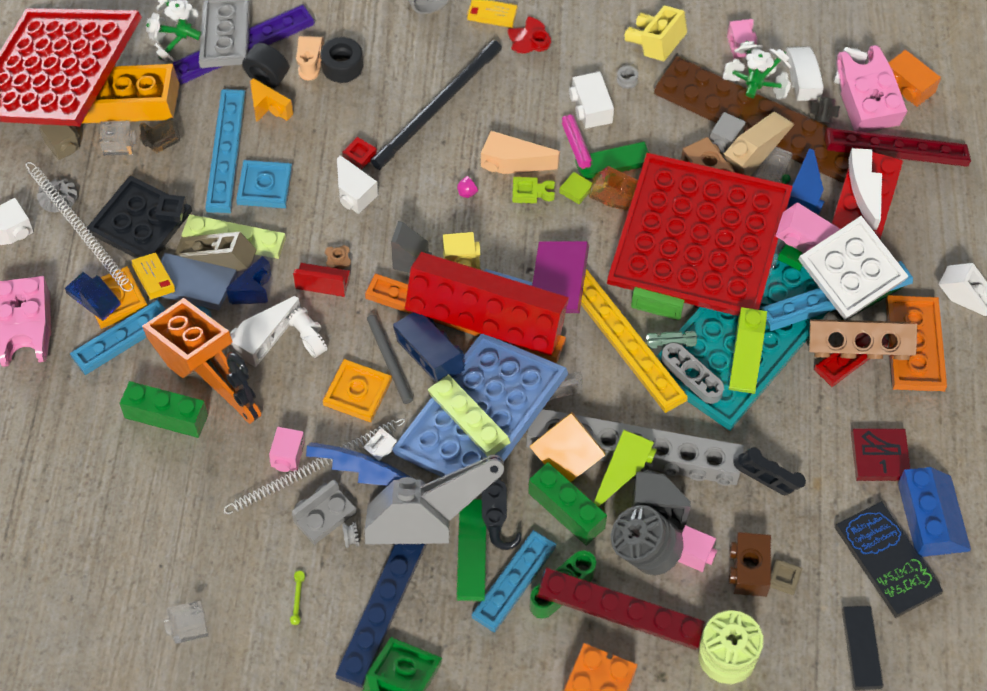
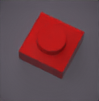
(359, 153)

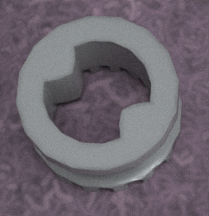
(627, 83)
(350, 534)

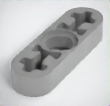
(692, 383)

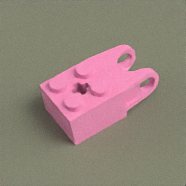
(870, 92)
(24, 317)

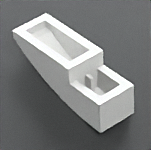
(805, 73)
(866, 185)

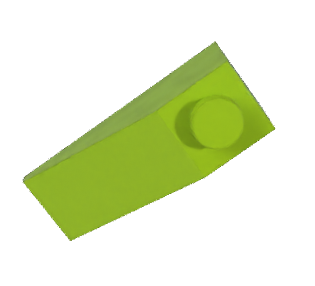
(747, 350)
(627, 460)

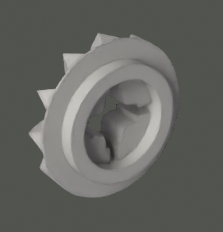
(68, 192)

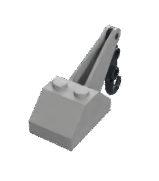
(421, 512)

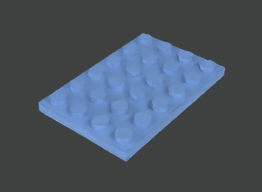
(505, 384)

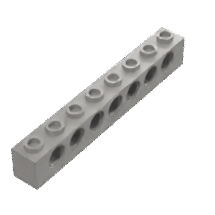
(672, 444)

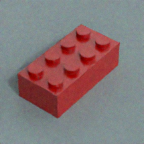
(847, 207)

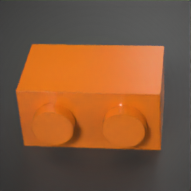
(914, 78)

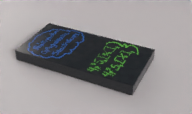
(888, 559)

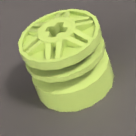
(726, 661)

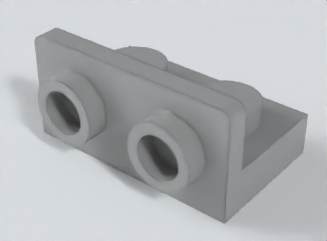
(322, 512)

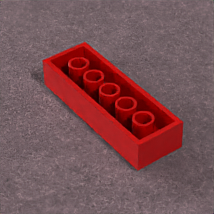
(486, 303)

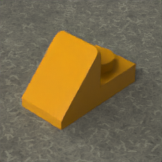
(268, 99)

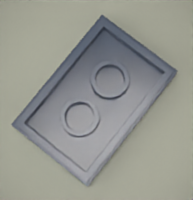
(198, 281)

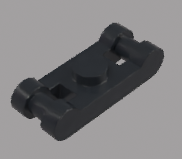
(768, 472)

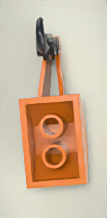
(190, 339)

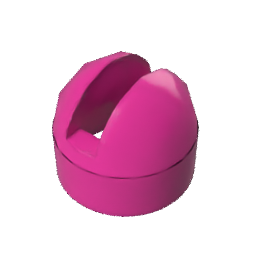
(466, 187)

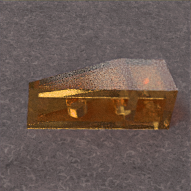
(613, 188)

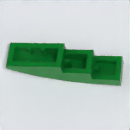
(471, 553)

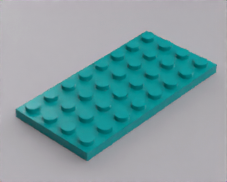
(717, 340)

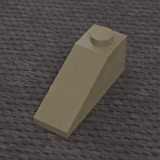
(221, 249)

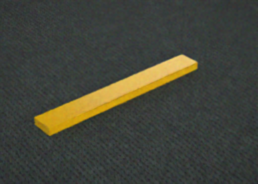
(631, 346)

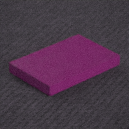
(562, 270)

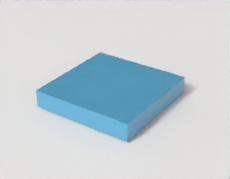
(264, 184)

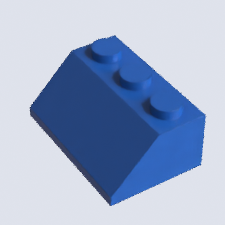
(932, 512)

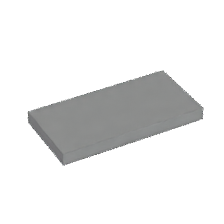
(224, 32)

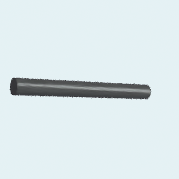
(389, 359)

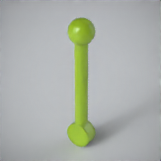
(299, 577)

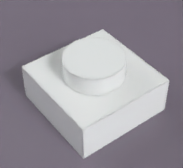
(380, 444)

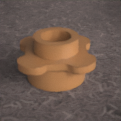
(341, 262)

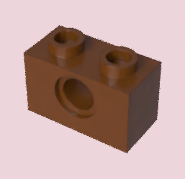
(756, 549)

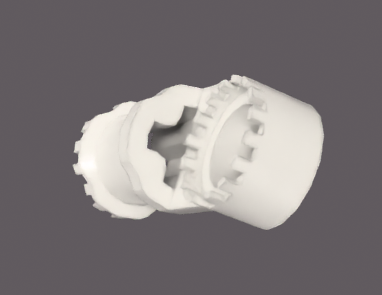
(308, 330)

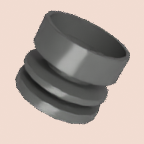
(647, 540)

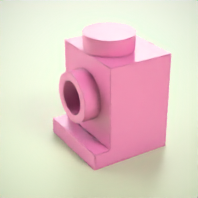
(739, 33)

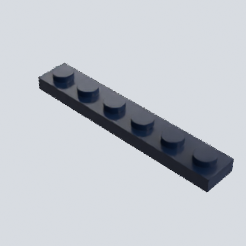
(379, 613)

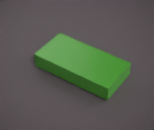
(657, 303)

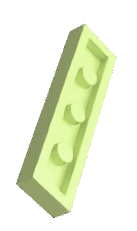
(266, 242)
(469, 416)

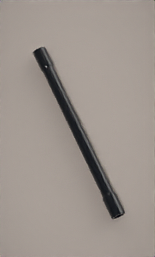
(388, 151)

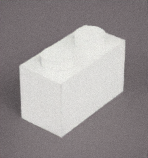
(592, 100)

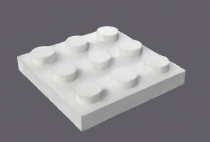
(853, 267)

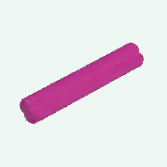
(576, 141)

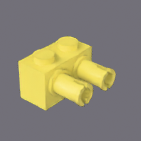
(660, 32)
(462, 249)

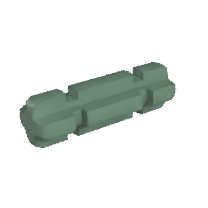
(654, 340)

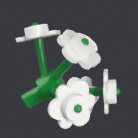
(183, 15)
(760, 67)

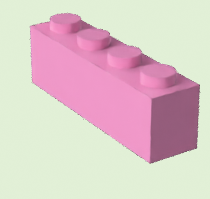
(803, 228)

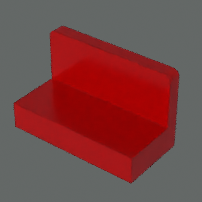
(321, 279)

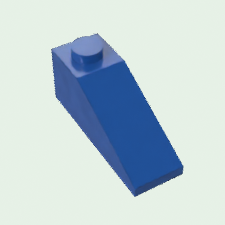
(808, 185)

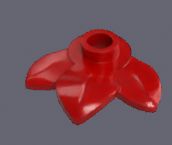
(530, 38)

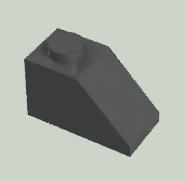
(406, 247)

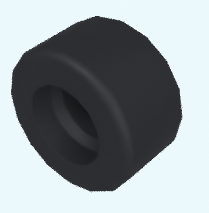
(341, 48)
(265, 65)

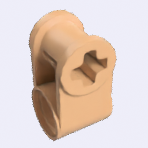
(309, 56)

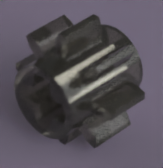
(824, 109)

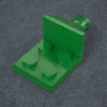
(402, 668)

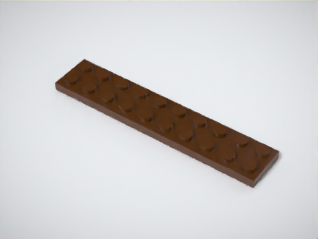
(712, 96)

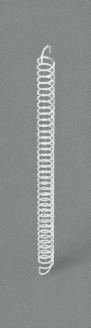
(80, 229)
(267, 489)

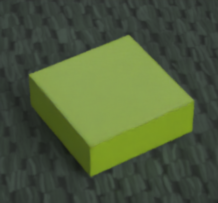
(576, 188)

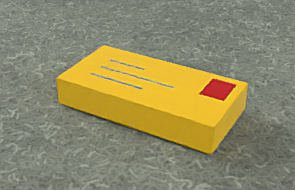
(492, 13)
(153, 275)

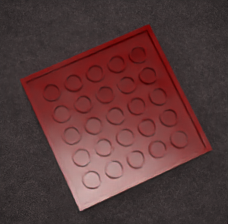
(60, 63)
(700, 234)

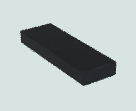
(862, 648)

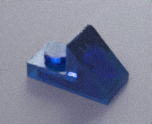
(248, 286)
(93, 295)

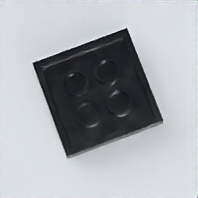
(130, 220)

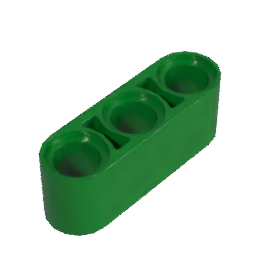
(569, 568)

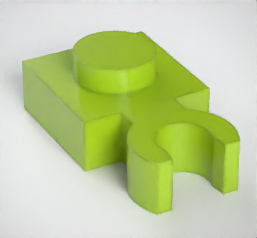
(528, 190)

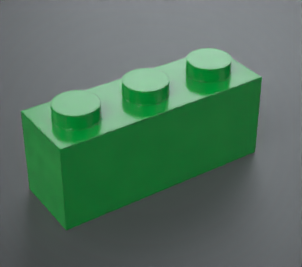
(164, 409)
(567, 504)

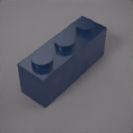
(429, 346)

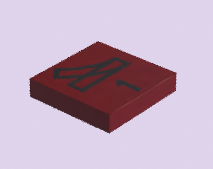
(880, 454)

